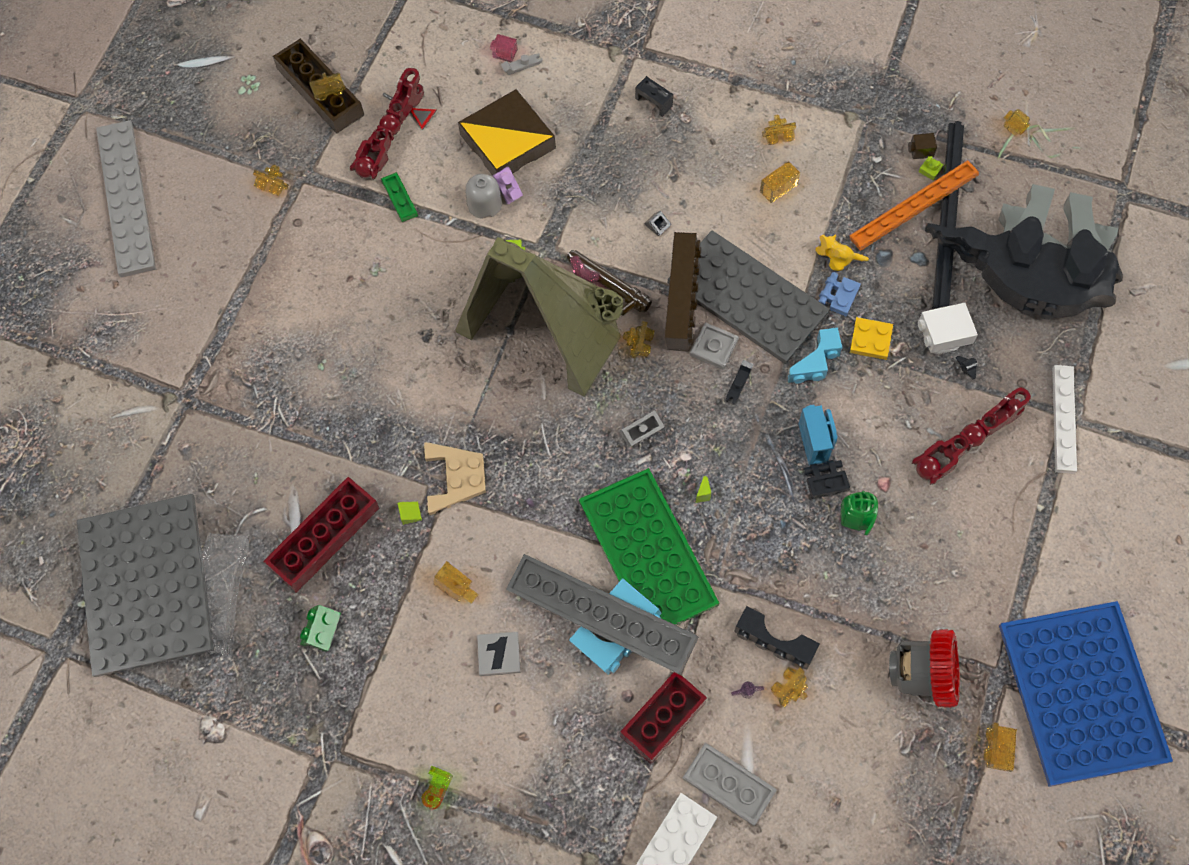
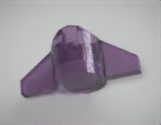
(747, 690)

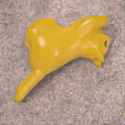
(839, 254)

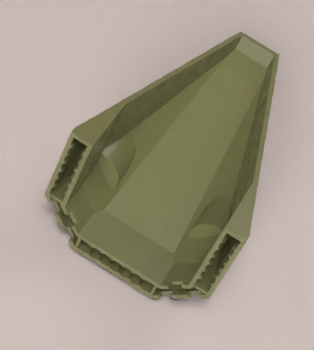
(575, 310)

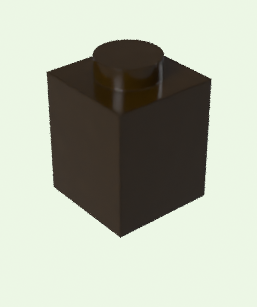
(922, 146)

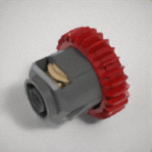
(928, 668)

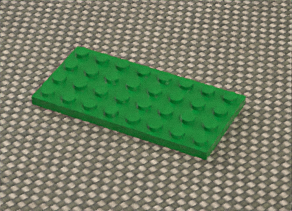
(649, 547)

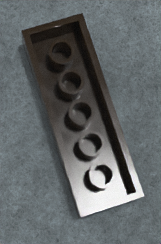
(303, 66)
(682, 291)

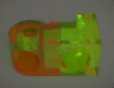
(437, 789)

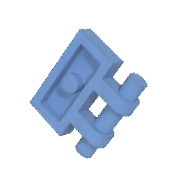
(845, 294)

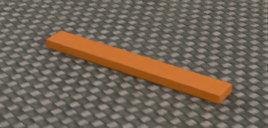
(914, 205)

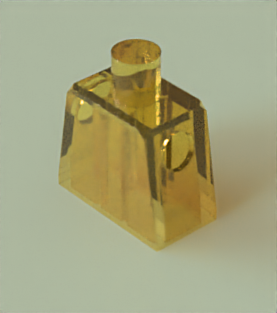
(449, 577)

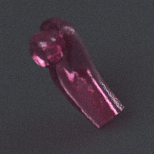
(582, 272)

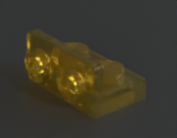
(1000, 748)

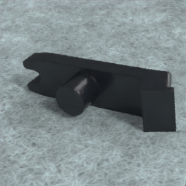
(739, 381)

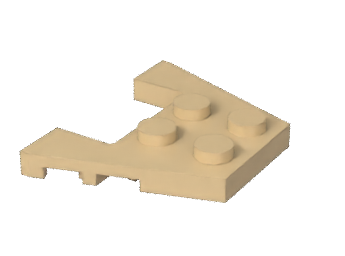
(463, 472)

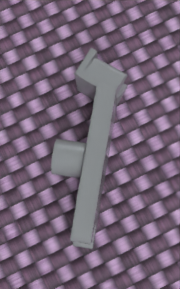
(521, 64)

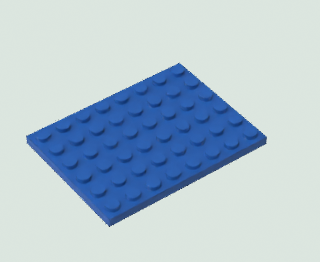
(1084, 694)

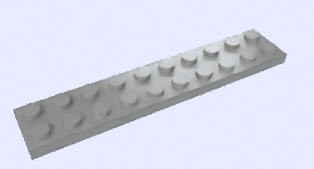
(125, 199)

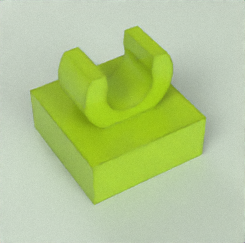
(931, 168)

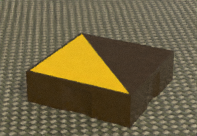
(507, 134)

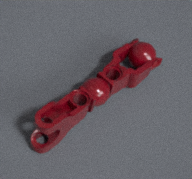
(389, 125)
(971, 436)

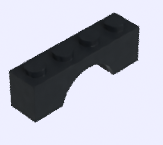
(798, 651)

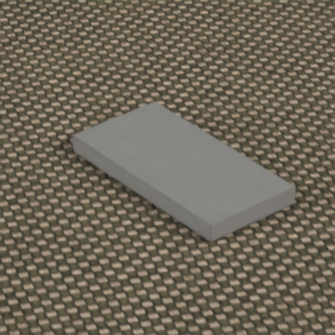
(729, 784)

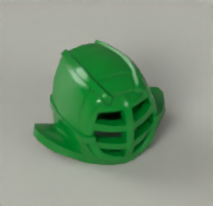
(858, 511)

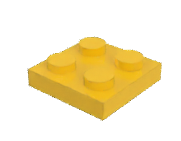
(871, 338)

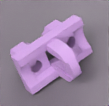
(506, 178)

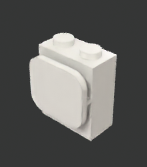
(947, 328)

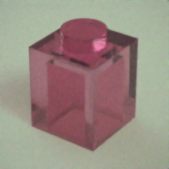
(504, 48)

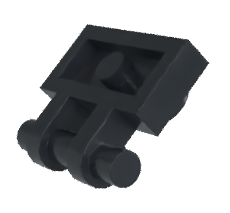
(826, 484)

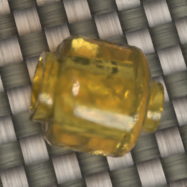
(1016, 122)

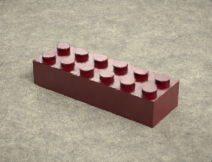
(321, 534)

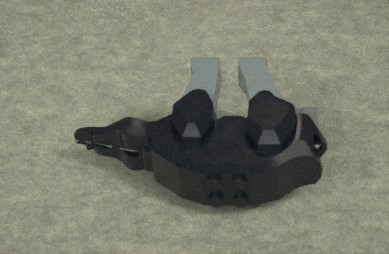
(1034, 268)

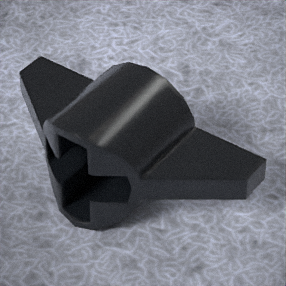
(968, 366)

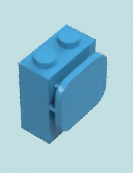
(817, 433)

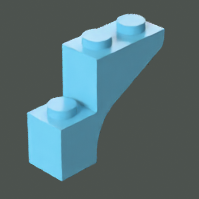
(814, 365)

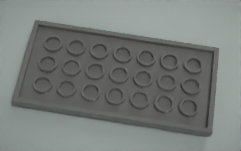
(755, 299)

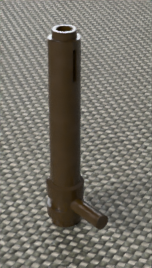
(631, 295)

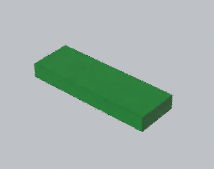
(399, 197)

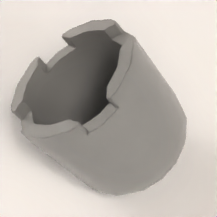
(483, 196)

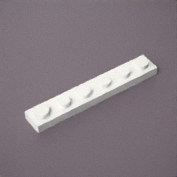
(1064, 419)

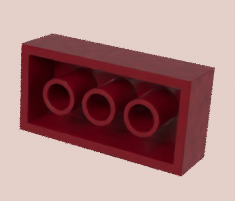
(663, 717)

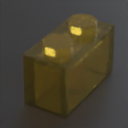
(779, 182)

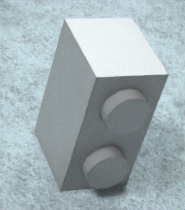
(641, 428)

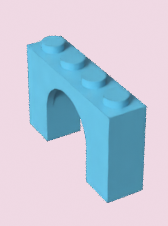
(609, 654)

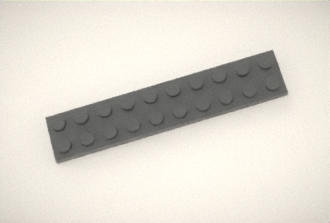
(603, 614)

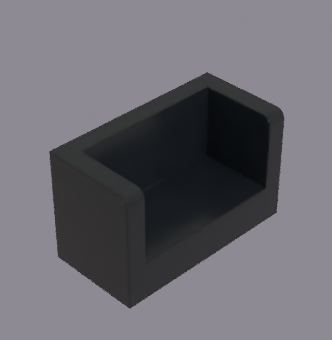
(656, 94)

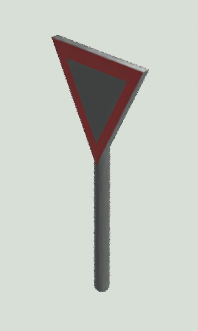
(422, 116)

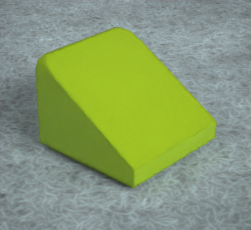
(704, 491)
(409, 512)

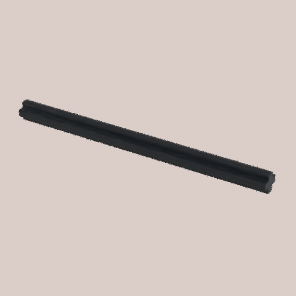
(948, 218)

